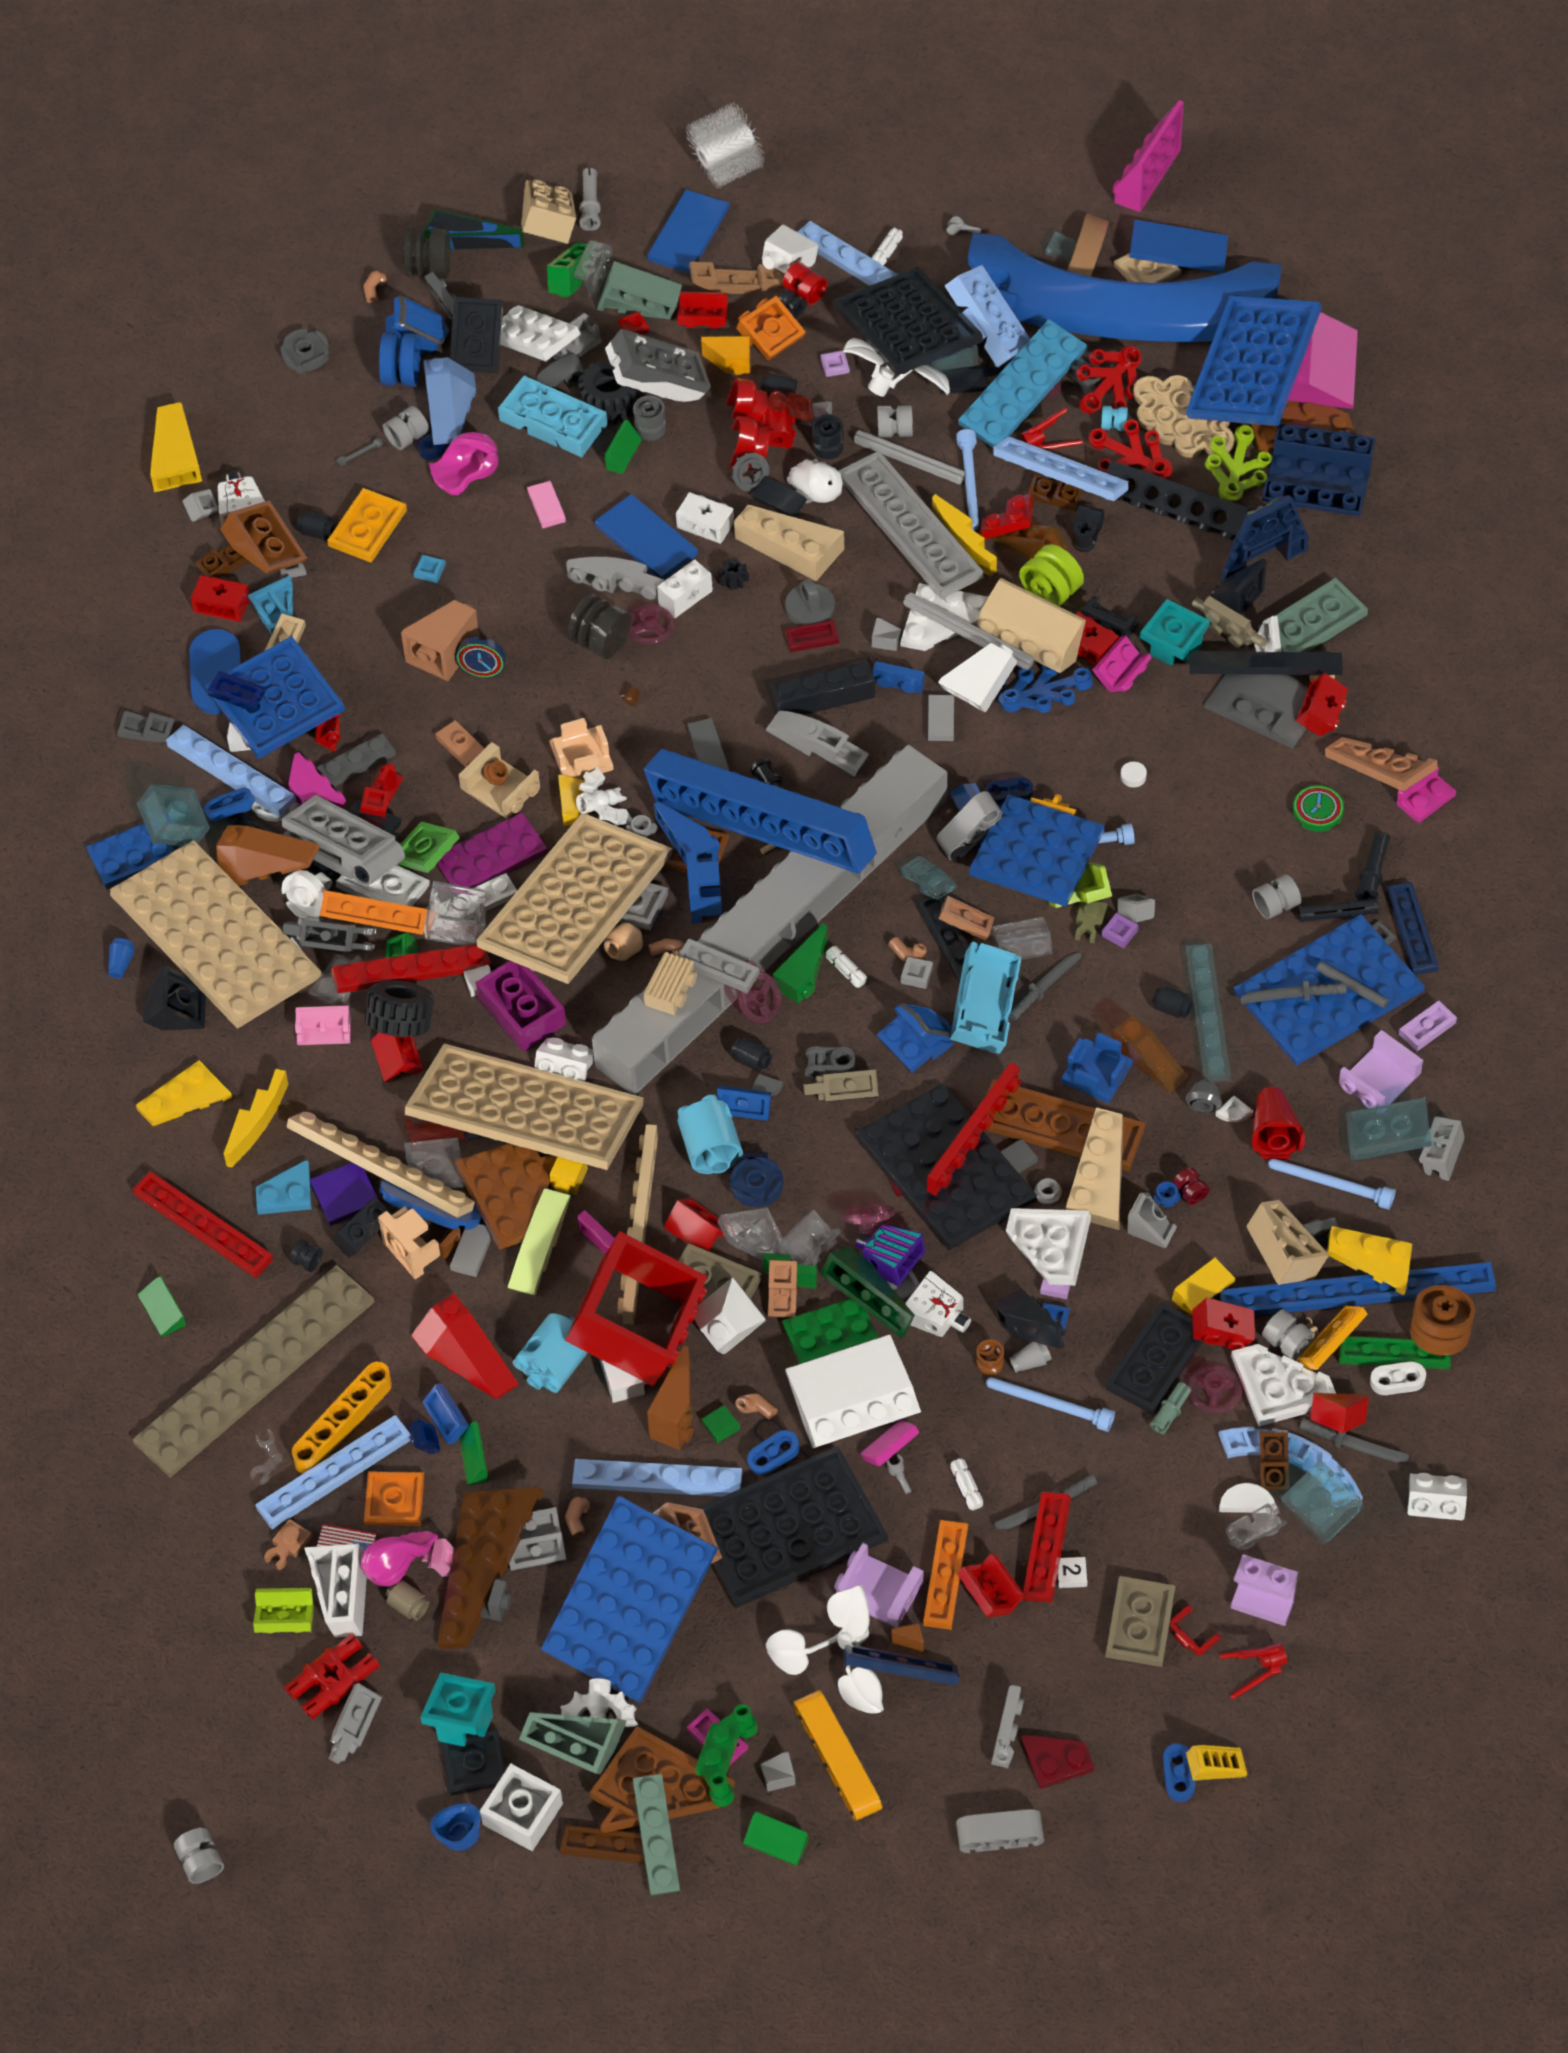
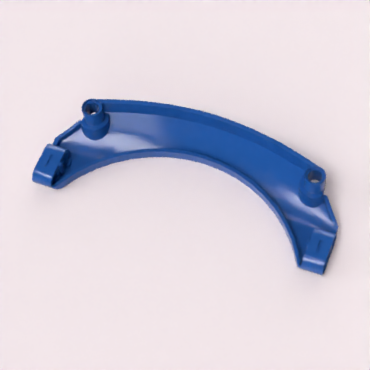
(1118, 308)

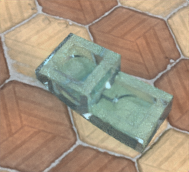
(1061, 246)
(930, 878)

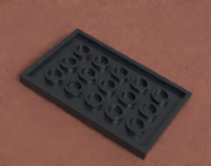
(908, 321)
(911, 1143)
(790, 1526)

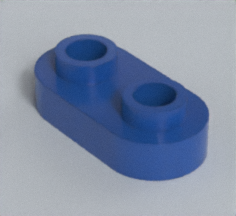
(229, 804)
(772, 1452)
(1178, 1774)

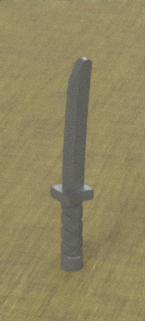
(1036, 991)
(1293, 992)
(1352, 1442)
(1032, 1511)

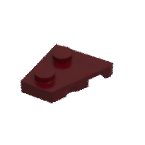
(1056, 1759)

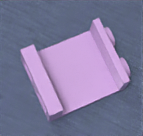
(1381, 1072)
(886, 1588)
(1264, 1590)

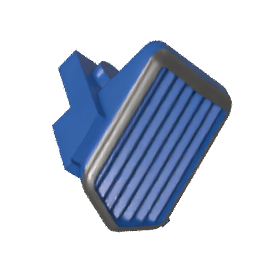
(415, 318)
(916, 1035)

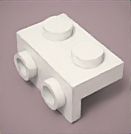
(564, 1058)
(1437, 1496)

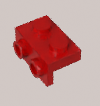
(702, 309)
(992, 1586)

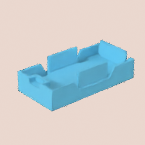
(552, 416)
(985, 997)

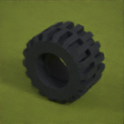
(601, 378)
(399, 1008)

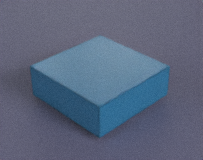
(429, 568)

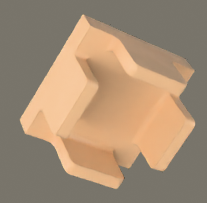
(581, 749)
(402, 1238)

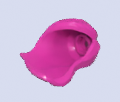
(465, 460)
(390, 1557)

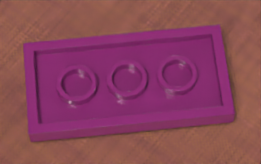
(492, 853)

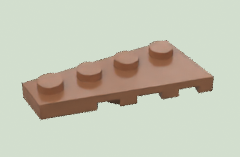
(1380, 763)

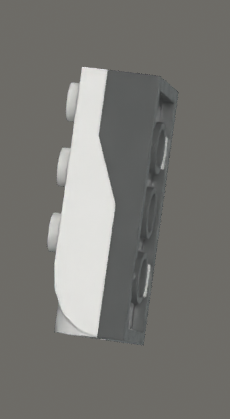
(657, 367)

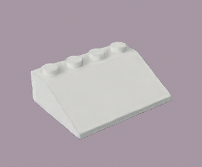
(852, 1391)

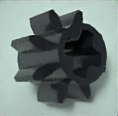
(733, 574)

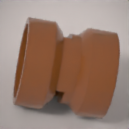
(987, 1352)

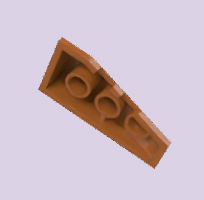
(254, 853)

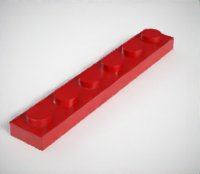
(409, 967)
(970, 1133)
(203, 1224)

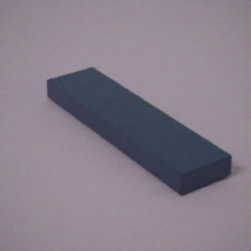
(1412, 928)
(901, 1664)

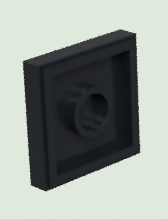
(475, 1765)

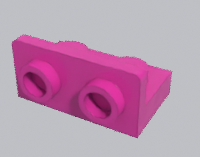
(1121, 665)
(1425, 796)

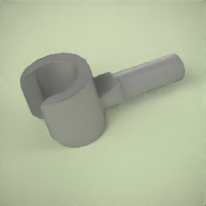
(956, 224)
(897, 1470)

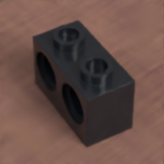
(360, 1228)

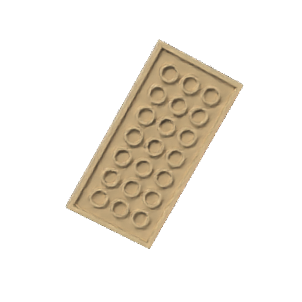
(574, 898)
(215, 934)
(524, 1106)

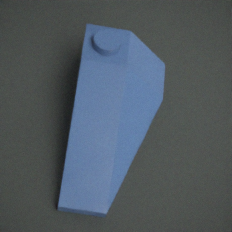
(449, 397)

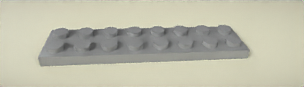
(910, 525)

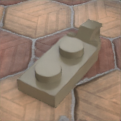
(844, 1085)

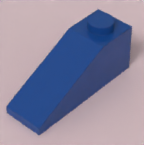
(686, 834)

